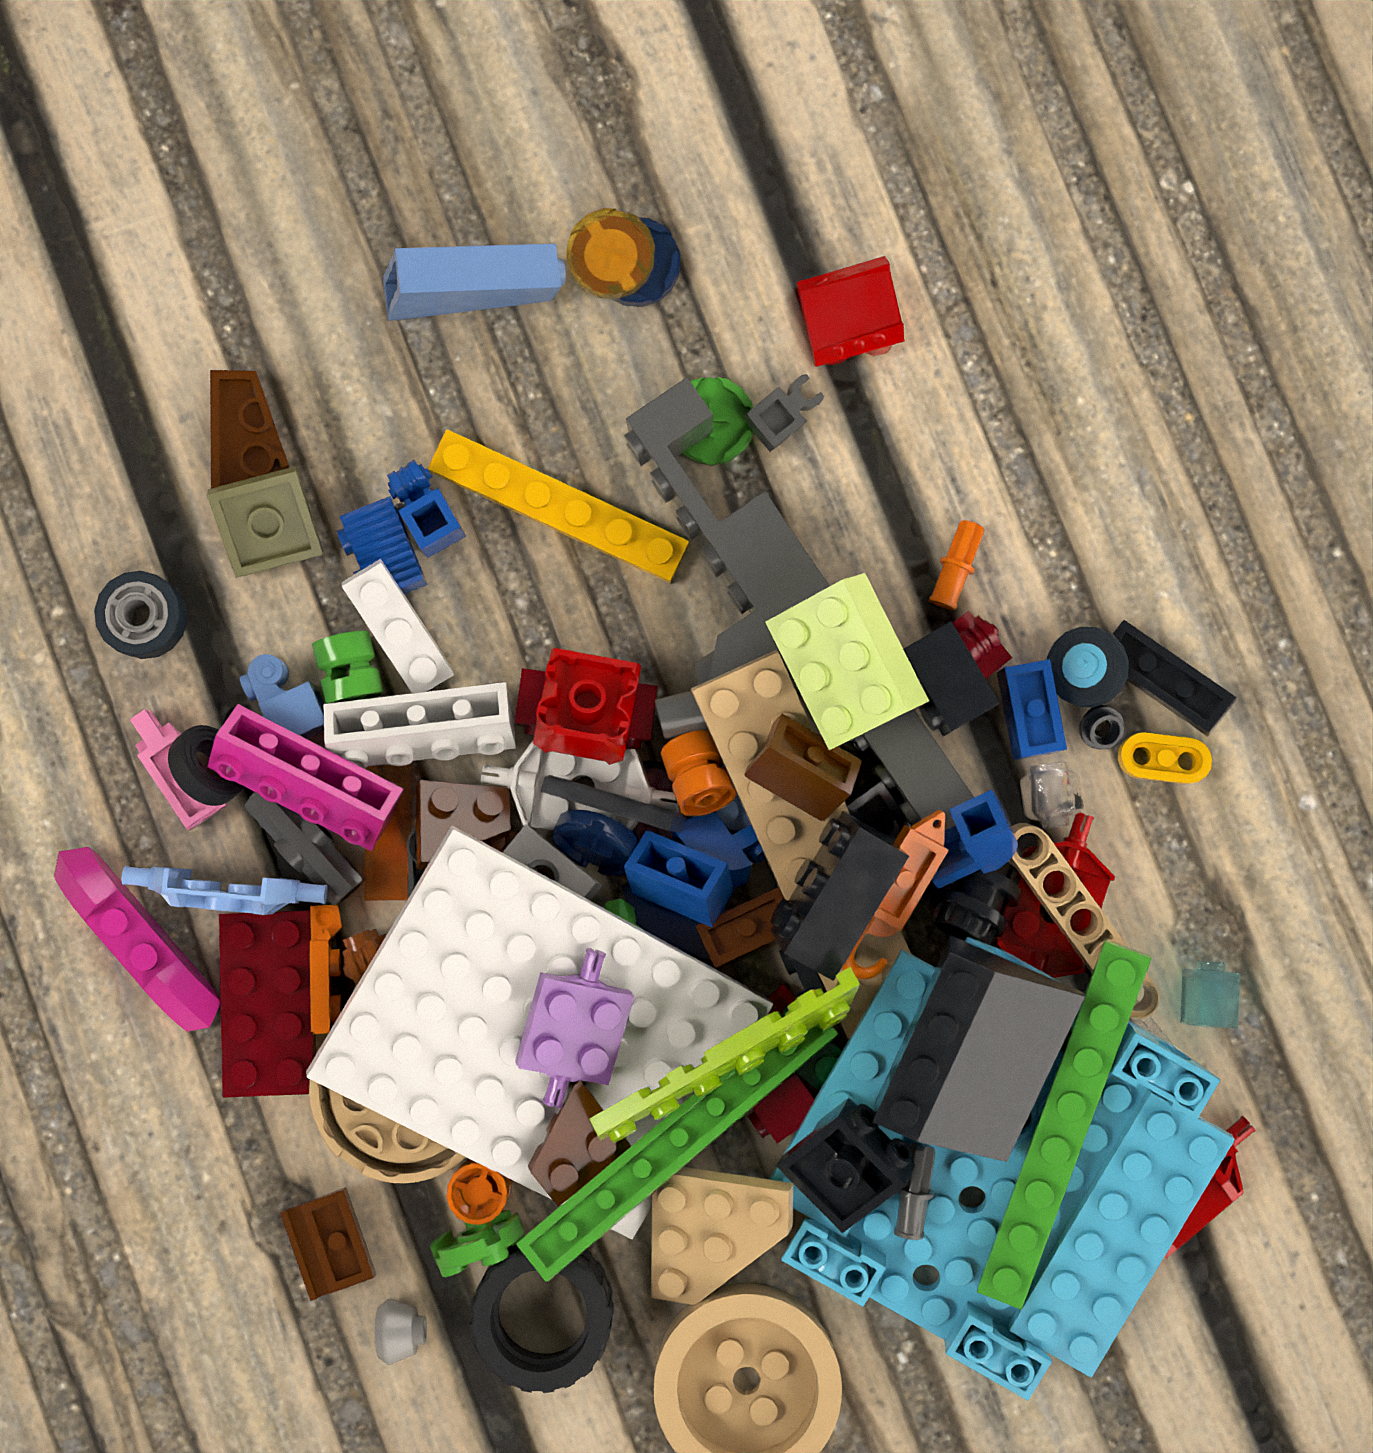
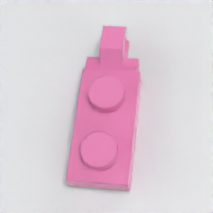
(154, 756)

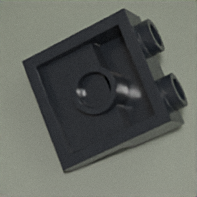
(848, 1165)

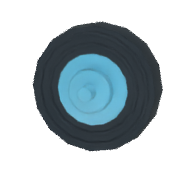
(1088, 666)

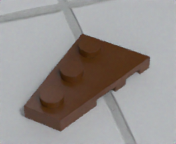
(241, 429)

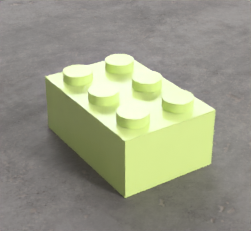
(846, 660)

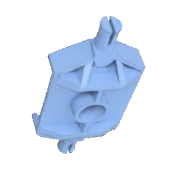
(263, 899)

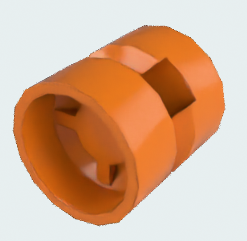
(697, 774)
(477, 1193)

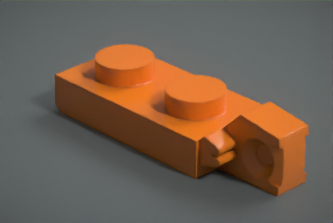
(324, 965)

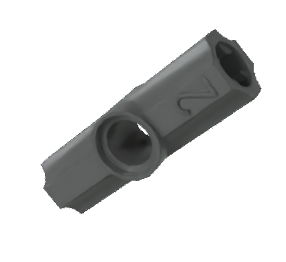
(307, 848)

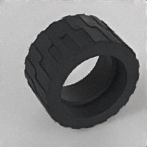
(536, 1370)

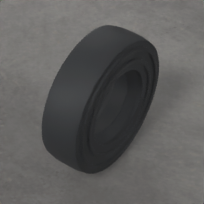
(190, 774)

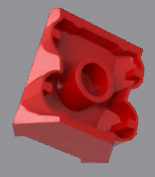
(851, 312)
(586, 705)

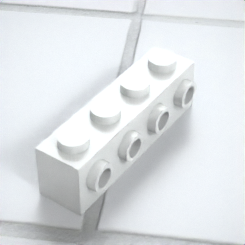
(421, 725)

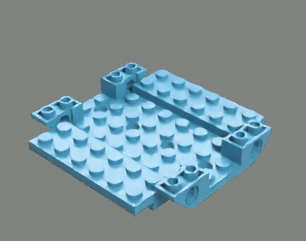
(1118, 1217)

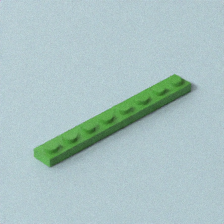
(1063, 1123)
(659, 1157)

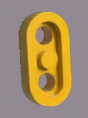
(1163, 758)

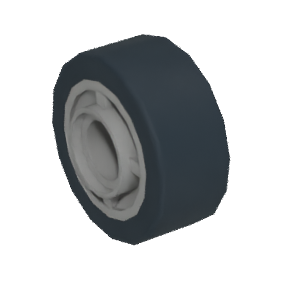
(116, 609)

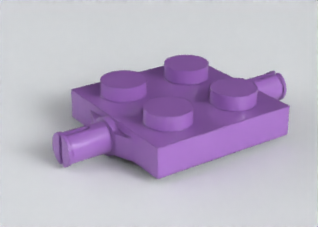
(574, 1028)

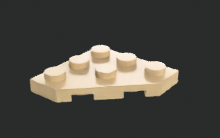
(712, 1229)

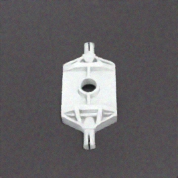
(543, 810)

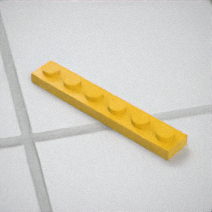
(558, 506)

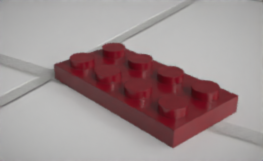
(265, 1003)

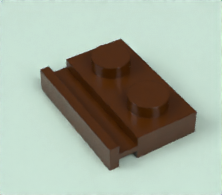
(328, 1243)

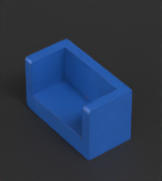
(1031, 710)

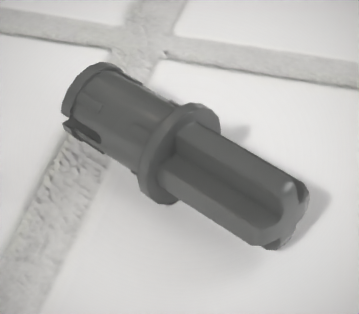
(916, 1194)

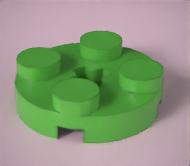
(477, 1242)

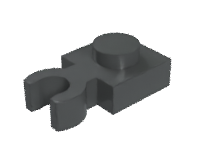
(779, 414)

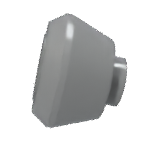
(398, 1331)

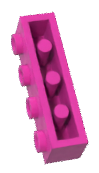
(304, 777)

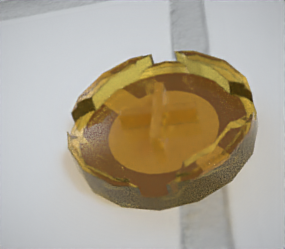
(610, 253)

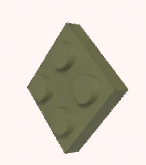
(265, 521)

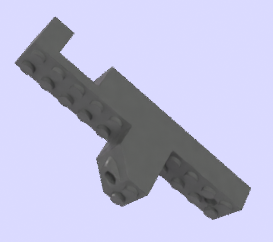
(766, 577)

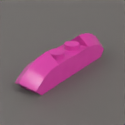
(136, 939)

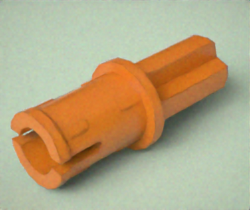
(957, 565)

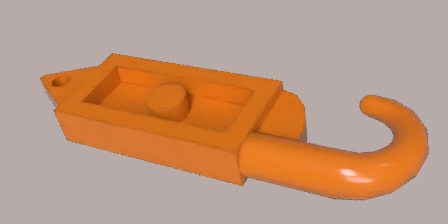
(926, 852)

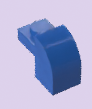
(712, 837)
(977, 841)

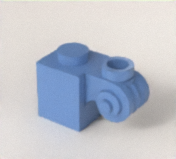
(296, 709)

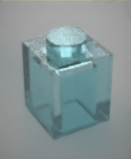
(1210, 995)

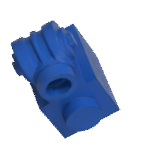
(425, 510)

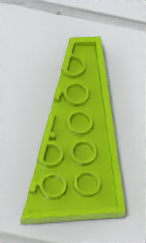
(739, 1052)

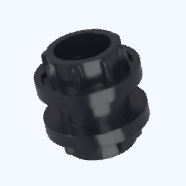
(975, 903)

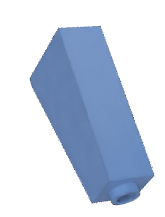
(470, 278)

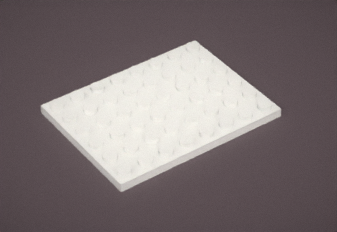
(452, 989)

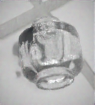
(1051, 794)

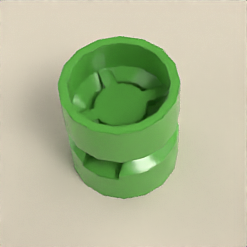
(346, 652)

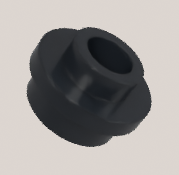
(1109, 735)

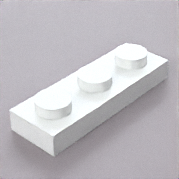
(397, 628)

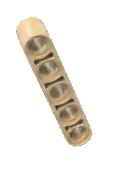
(1067, 901)

